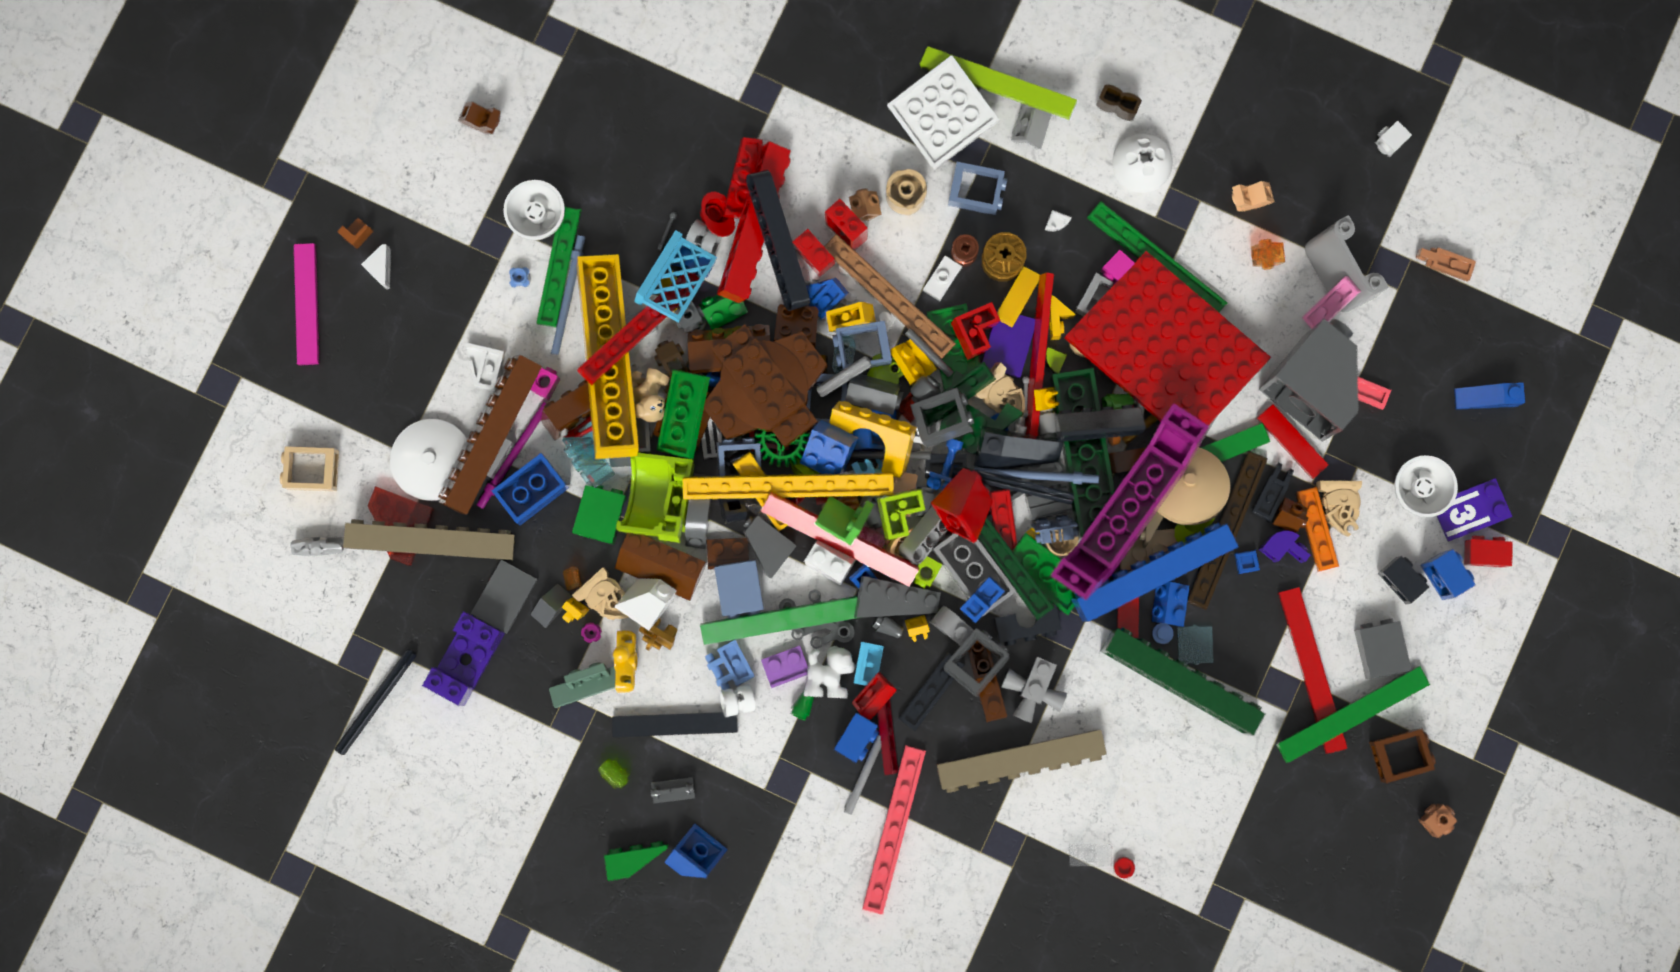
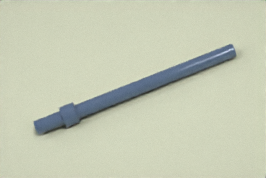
(567, 295)
(1076, 477)

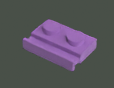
(785, 666)

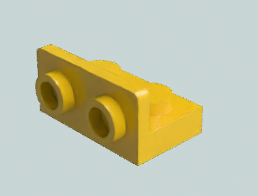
(912, 361)

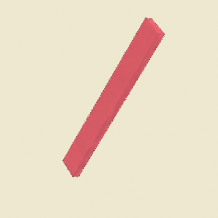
(894, 830)

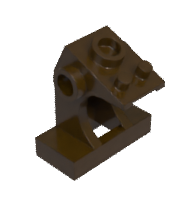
(667, 352)

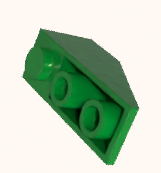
(625, 863)

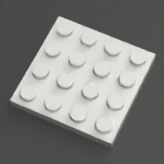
(943, 112)

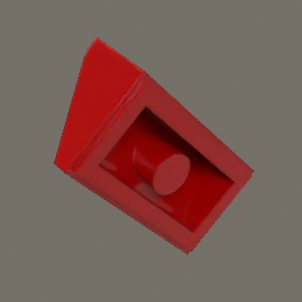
(874, 696)

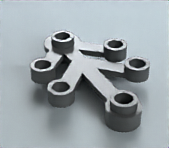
(835, 628)

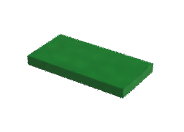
(955, 357)
(683, 414)
(1040, 565)

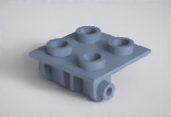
(1062, 522)

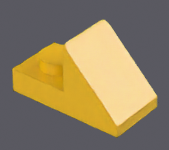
(1057, 312)

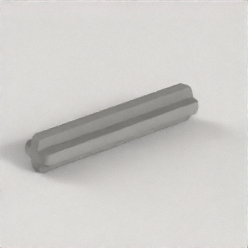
(843, 376)

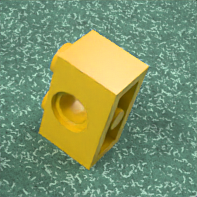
(850, 315)

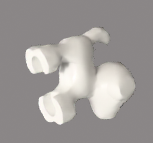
(838, 662)

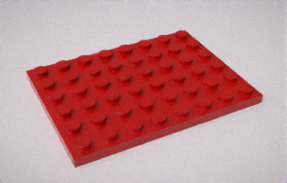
(1166, 344)

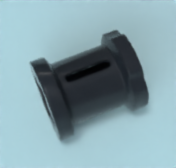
(729, 460)

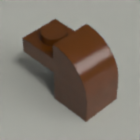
(480, 118)

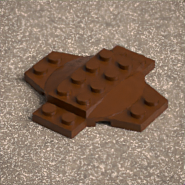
(764, 385)

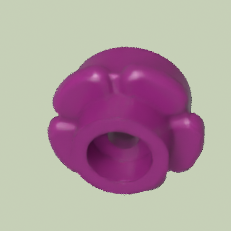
(585, 632)

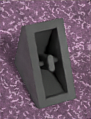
(550, 605)

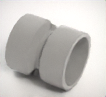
(703, 237)

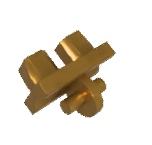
(658, 638)

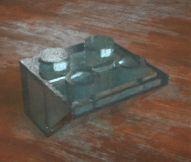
(583, 456)

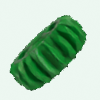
(780, 456)

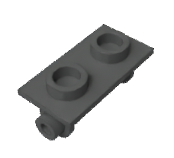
(672, 790)

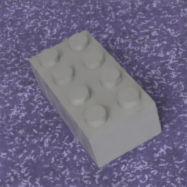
(971, 566)

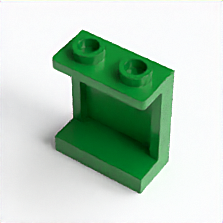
(599, 513)

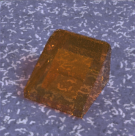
(572, 578)

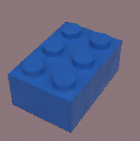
(530, 489)

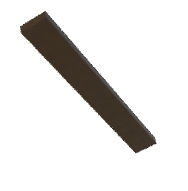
(1232, 516)

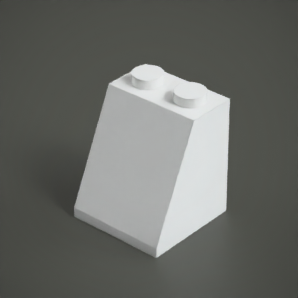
(829, 562)

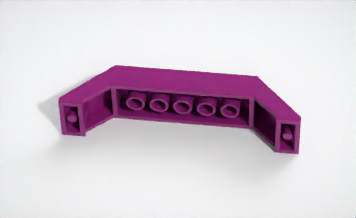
(1132, 503)

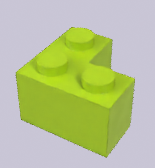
(895, 507)

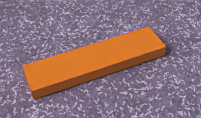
(1318, 530)

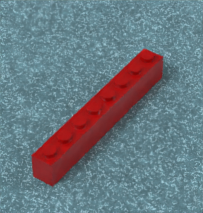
(748, 239)

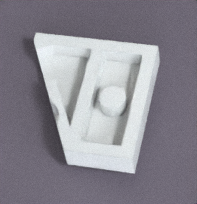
(485, 365)

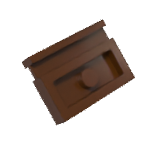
(726, 551)

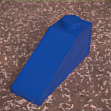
(1490, 396)

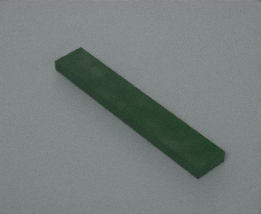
(1014, 571)

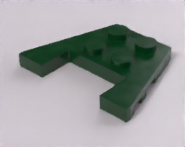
(971, 439)

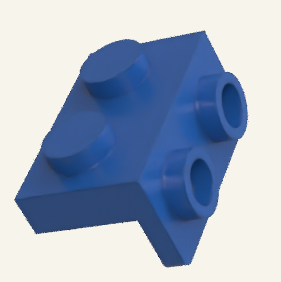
(1170, 604)

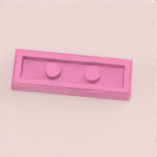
(1332, 302)

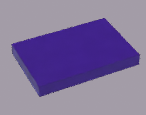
(1010, 345)

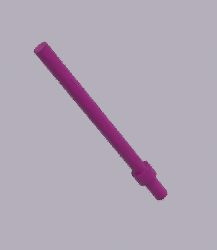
(511, 457)

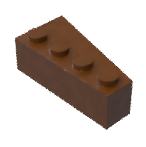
(567, 410)

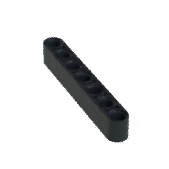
(777, 240)

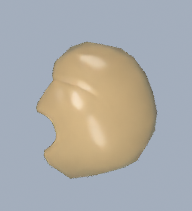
(1062, 547)

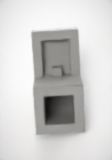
(951, 625)

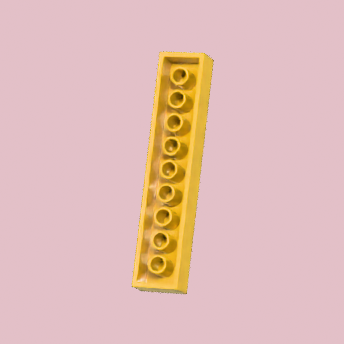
(612, 394)

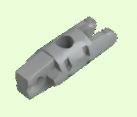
(317, 546)

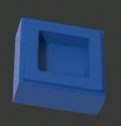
(1247, 562)

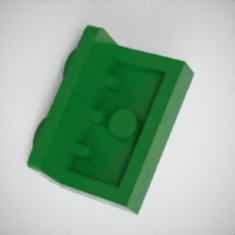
(721, 310)

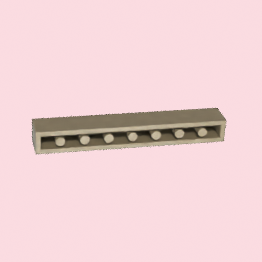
(429, 541)
(1021, 759)

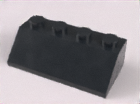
(1099, 424)

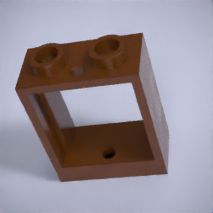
(1382, 762)

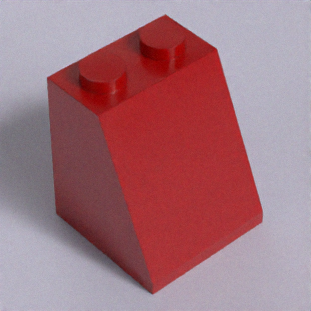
(964, 505)

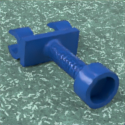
(934, 480)

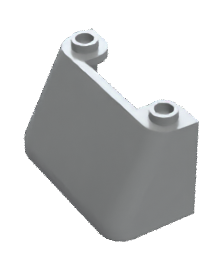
(1335, 261)

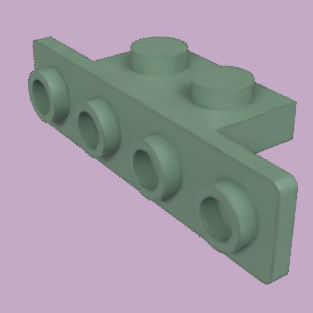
(584, 684)

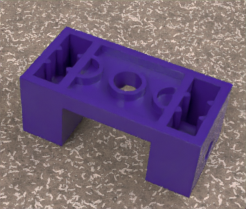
(451, 677)

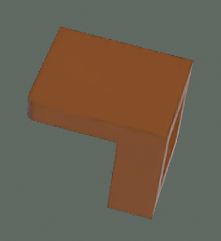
(356, 233)

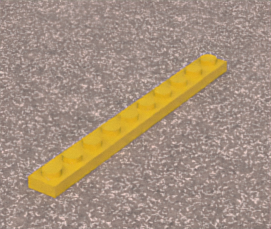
(788, 486)

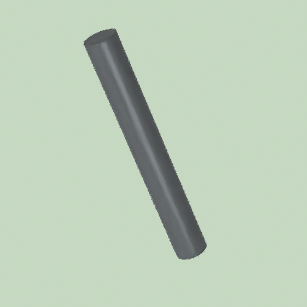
(929, 352)

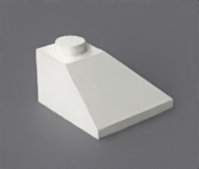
(646, 601)

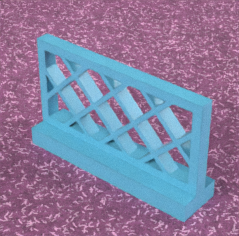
(662, 265)

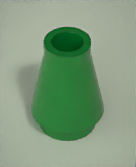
(802, 706)

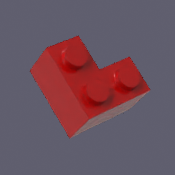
(971, 327)

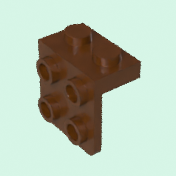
(797, 321)

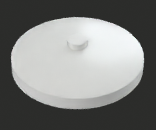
(425, 457)

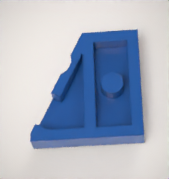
(826, 295)

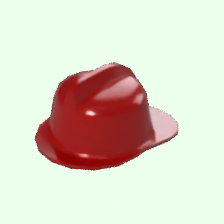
(711, 214)

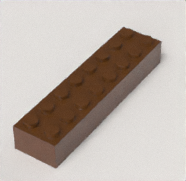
(490, 433)

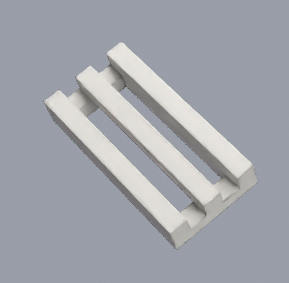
(713, 452)

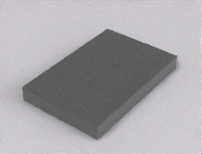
(504, 596)

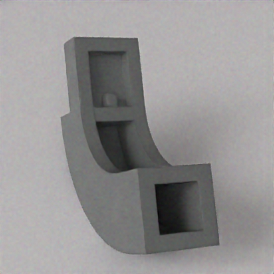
(697, 521)

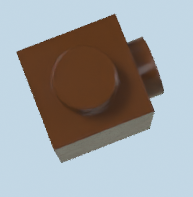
(1291, 516)

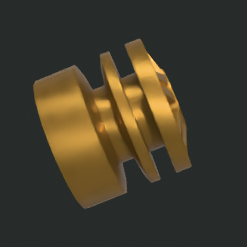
(1003, 268)

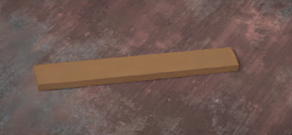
(889, 296)

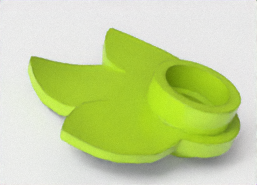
(885, 372)

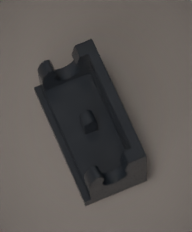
(938, 460)

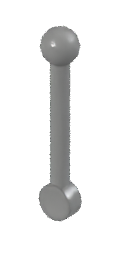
(1025, 380)

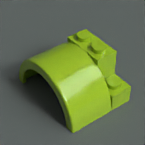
(657, 497)

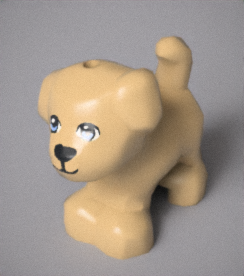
(647, 402)

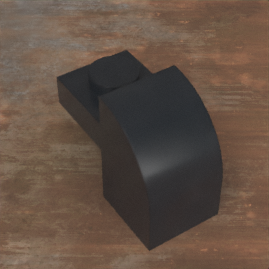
(732, 509)

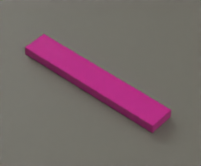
(306, 304)

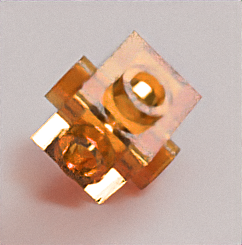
(1267, 254)

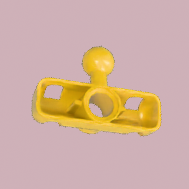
(625, 661)

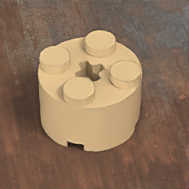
(901, 181)

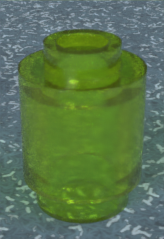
(614, 774)

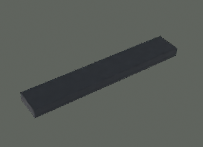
(673, 724)

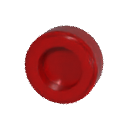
(1124, 867)

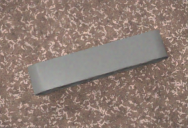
(923, 537)

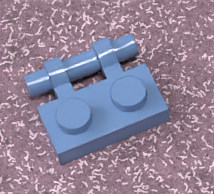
(735, 663)

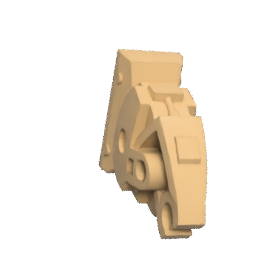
(1002, 391)
(1339, 501)
(601, 595)

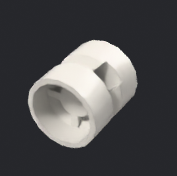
(729, 700)

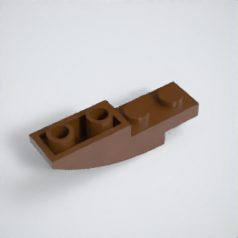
(990, 696)

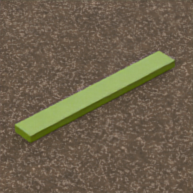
(1006, 85)

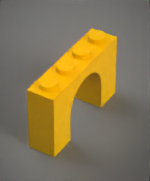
(896, 434)

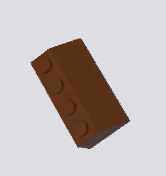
(701, 342)
(651, 559)

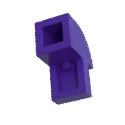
(1284, 542)

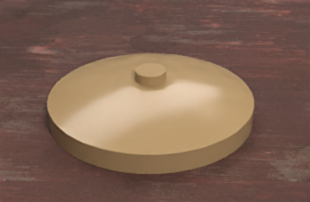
(1199, 492)

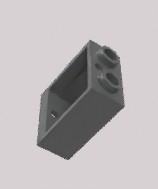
(930, 439)
(961, 676)

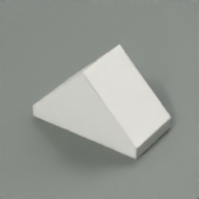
(379, 265)

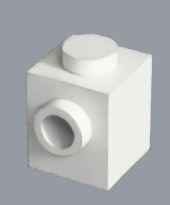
(1392, 138)

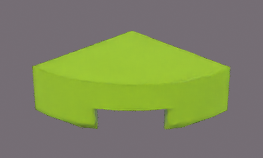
(1055, 360)

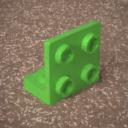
(842, 520)

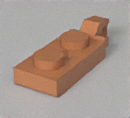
(1447, 262)

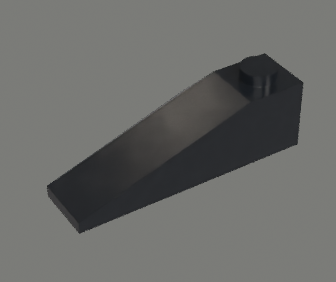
(1010, 449)

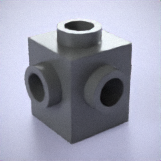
(692, 323)

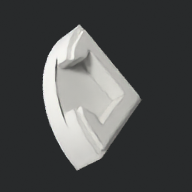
(1057, 221)

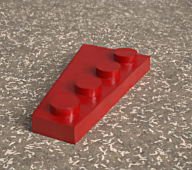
(744, 165)

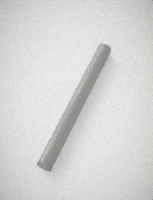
(863, 776)

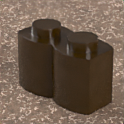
(1115, 101)

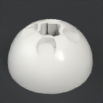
(1137, 171)
(530, 200)
(1436, 483)

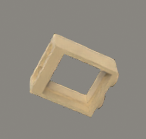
(330, 469)

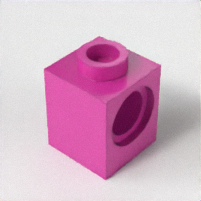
(1117, 267)
(545, 392)

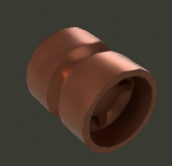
(964, 250)

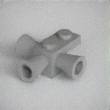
(1034, 689)

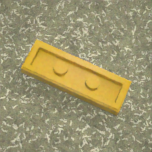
(1018, 296)

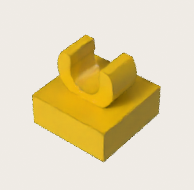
(1045, 398)
(574, 610)
(917, 626)

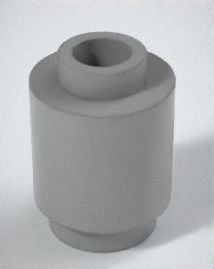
(1047, 423)

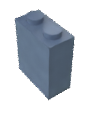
(739, 588)

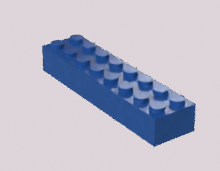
(1157, 571)

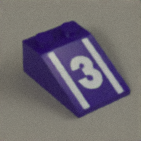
(1474, 510)

